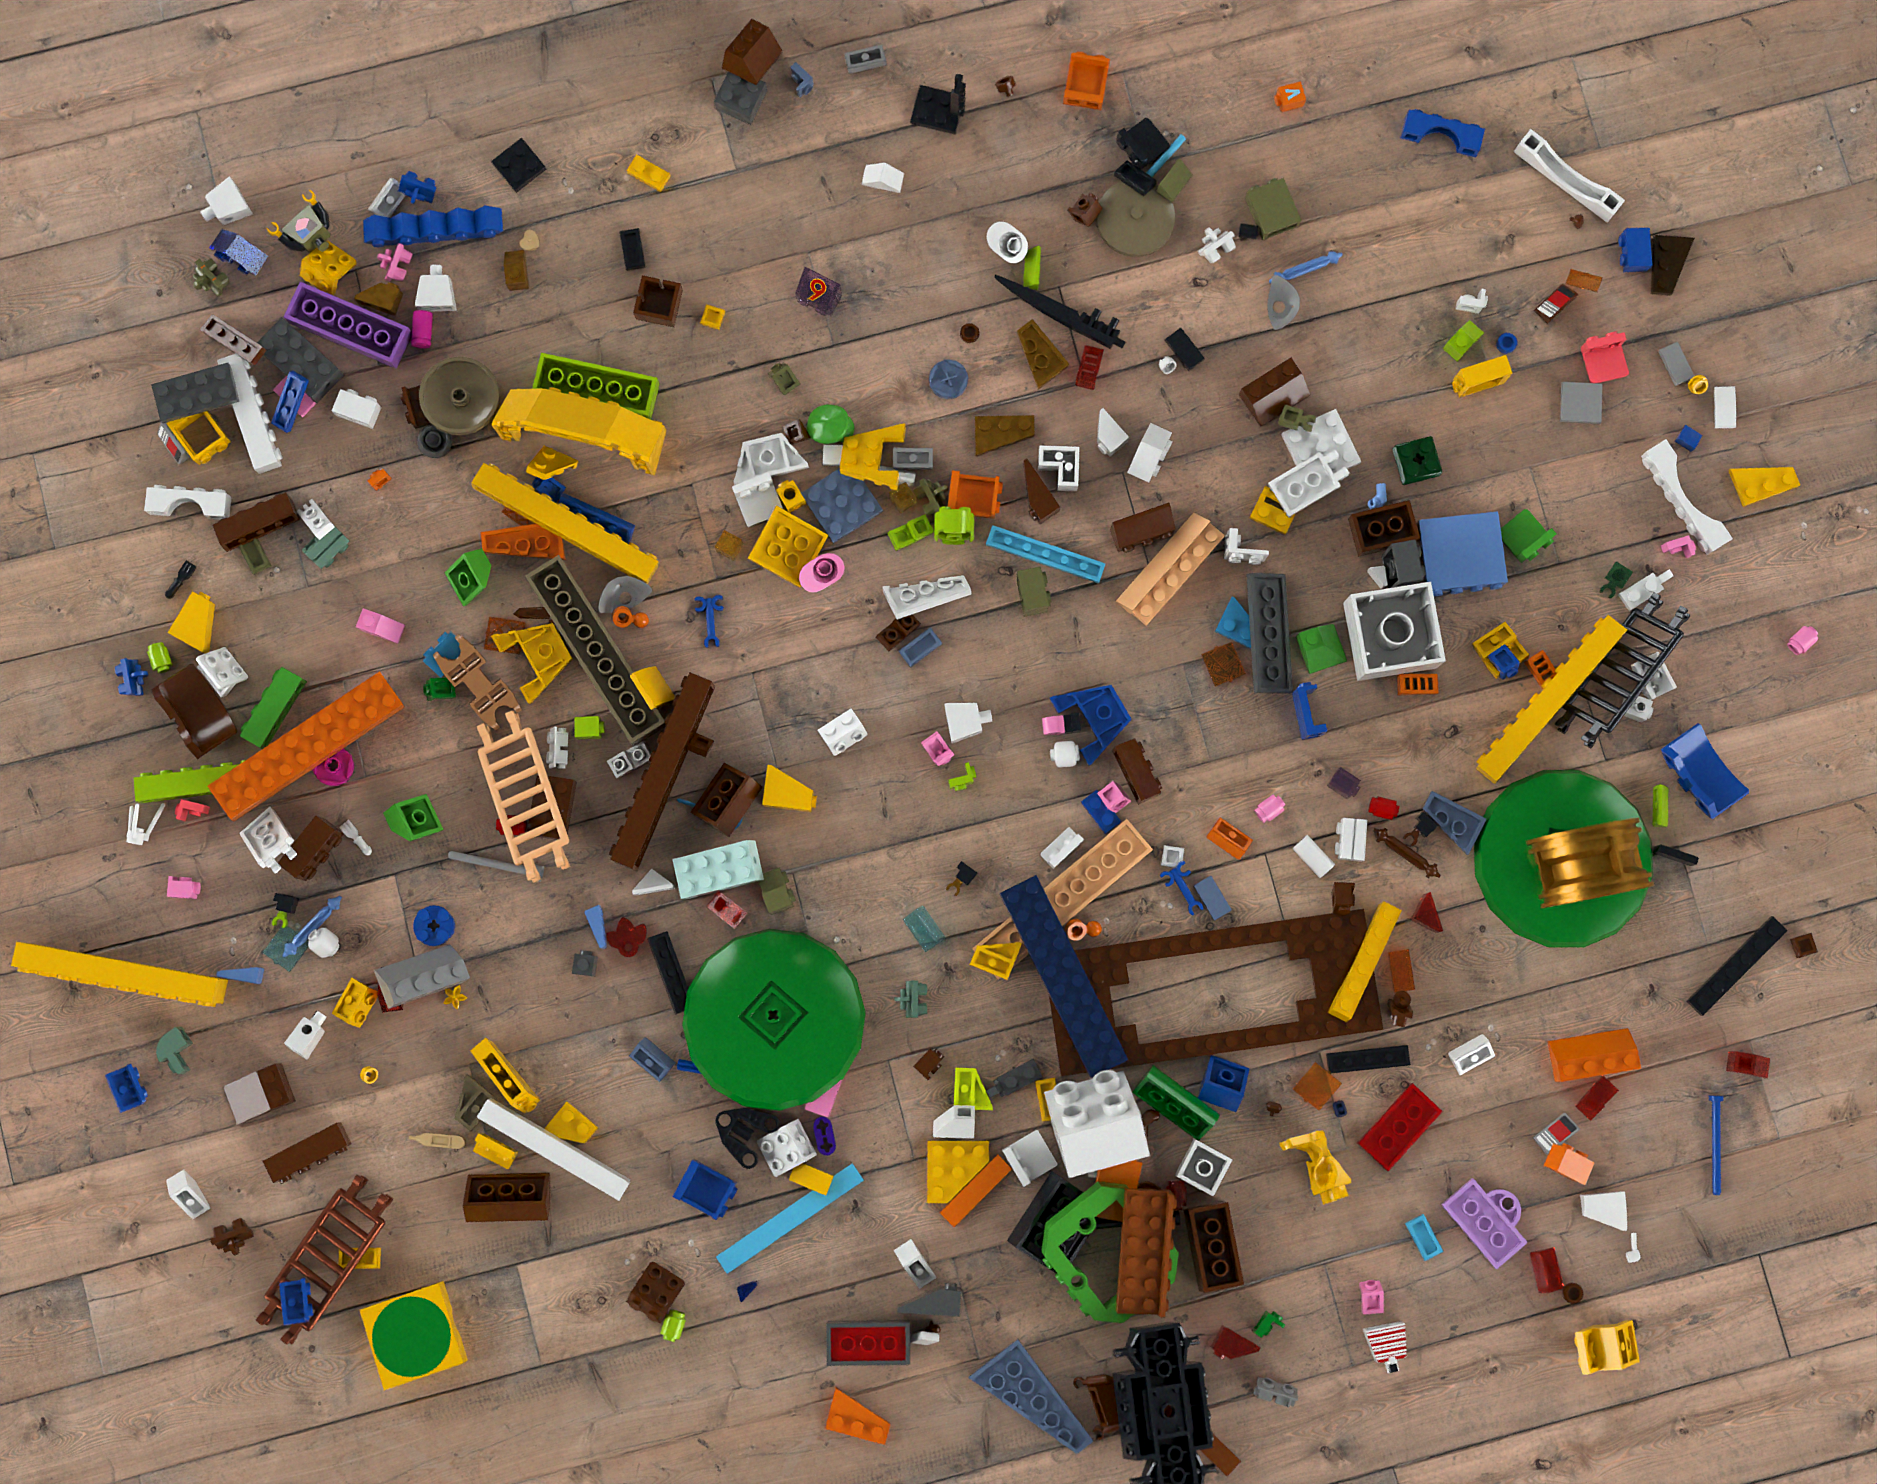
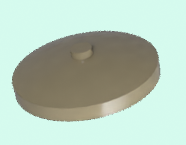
(1135, 222)
(459, 396)

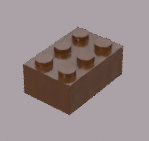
(1382, 526)
(312, 848)

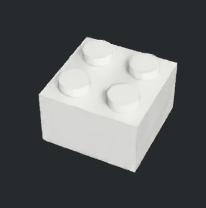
(1203, 1167)

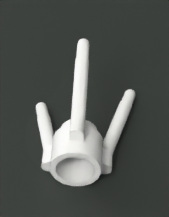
(135, 835)

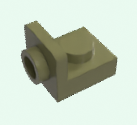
(784, 377)

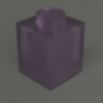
(1344, 783)

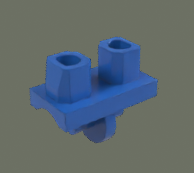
(417, 189)
(132, 676)

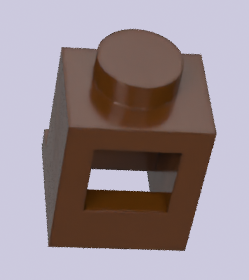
(1085, 209)
(1343, 897)
(929, 1063)

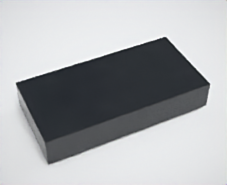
(1135, 178)
(632, 249)
(1184, 349)
(1675, 855)

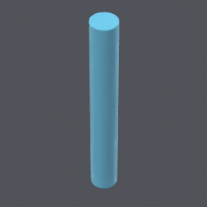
(1166, 155)

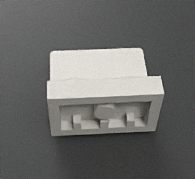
(757, 499)
(1236, 555)
(786, 1148)
(1030, 1157)

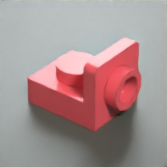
(194, 809)

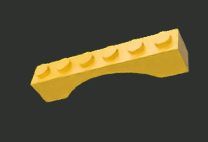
(1365, 961)

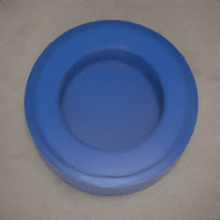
(1506, 343)

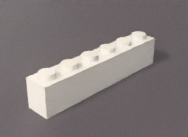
(251, 418)

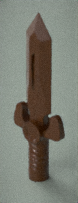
(533, 613)

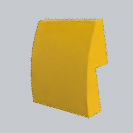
(1495, 639)
(653, 687)

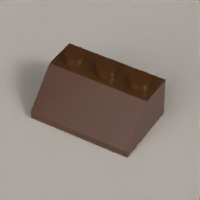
(752, 52)
(1274, 390)
(1143, 528)
(1137, 770)
(564, 794)
(726, 799)

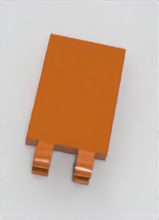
(1124, 1173)

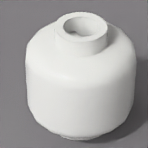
(1065, 754)
(323, 942)

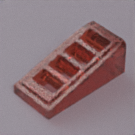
(1086, 379)

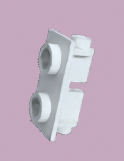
(555, 755)

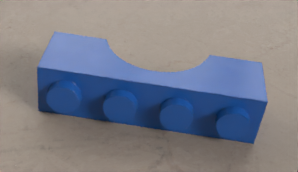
(1465, 137)

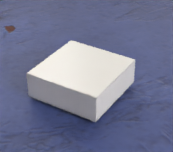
(832, 455)
(1171, 856)
(924, 1338)

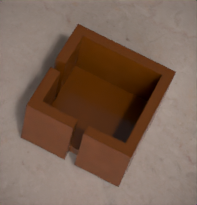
(659, 304)

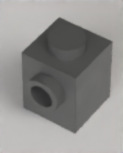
(585, 963)

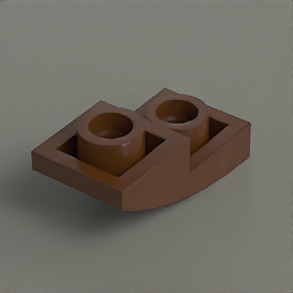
(897, 631)

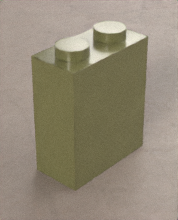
(1272, 208)

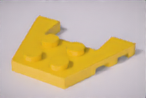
(863, 455)
(543, 650)

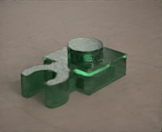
(1617, 576)

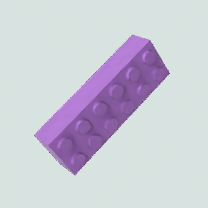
(348, 325)

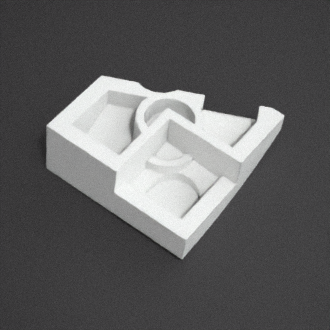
(1606, 1208)

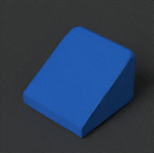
(1688, 438)

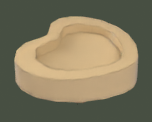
(530, 241)

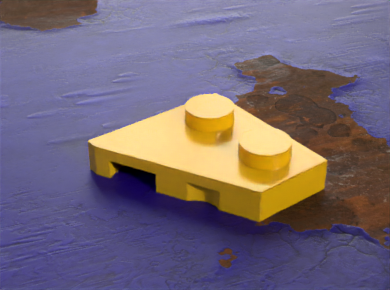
(571, 1125)

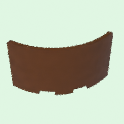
(196, 710)

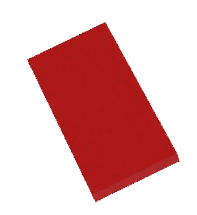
(1399, 1127)

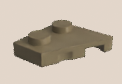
(471, 1102)

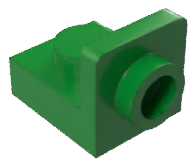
(439, 689)
(1264, 1325)

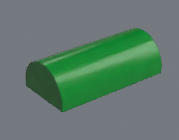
(1176, 1103)

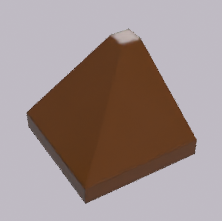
(796, 432)

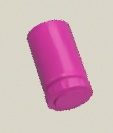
(421, 329)

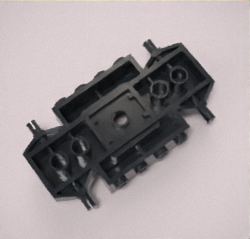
(1141, 1395)

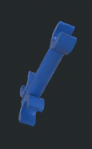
(709, 605)
(1176, 874)

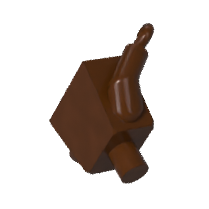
(1104, 1402)

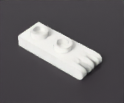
(316, 519)

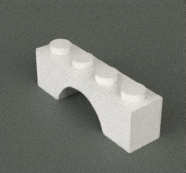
(163, 501)

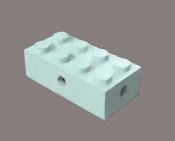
(718, 869)

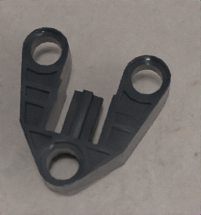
(735, 1146)

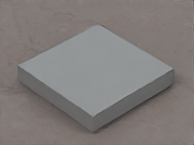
(1581, 402)

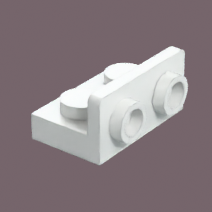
(1061, 847)

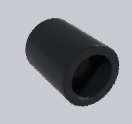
(1248, 231)

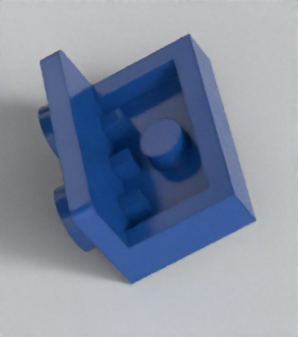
(126, 1088)
(294, 1302)

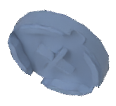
(948, 379)

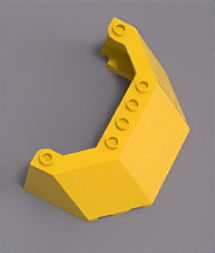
(582, 421)

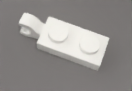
(1643, 589)

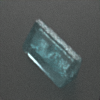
(924, 928)

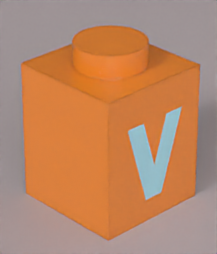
(1290, 96)

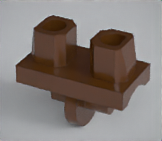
(1400, 1008)
(231, 1240)

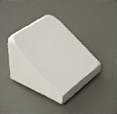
(1379, 575)

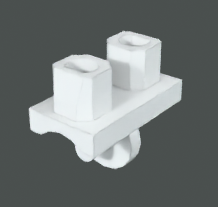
(1224, 240)

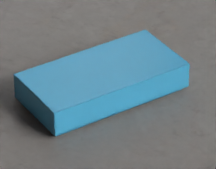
(1424, 1237)

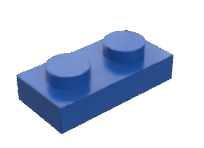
(1100, 813)

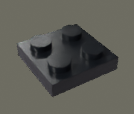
(518, 165)

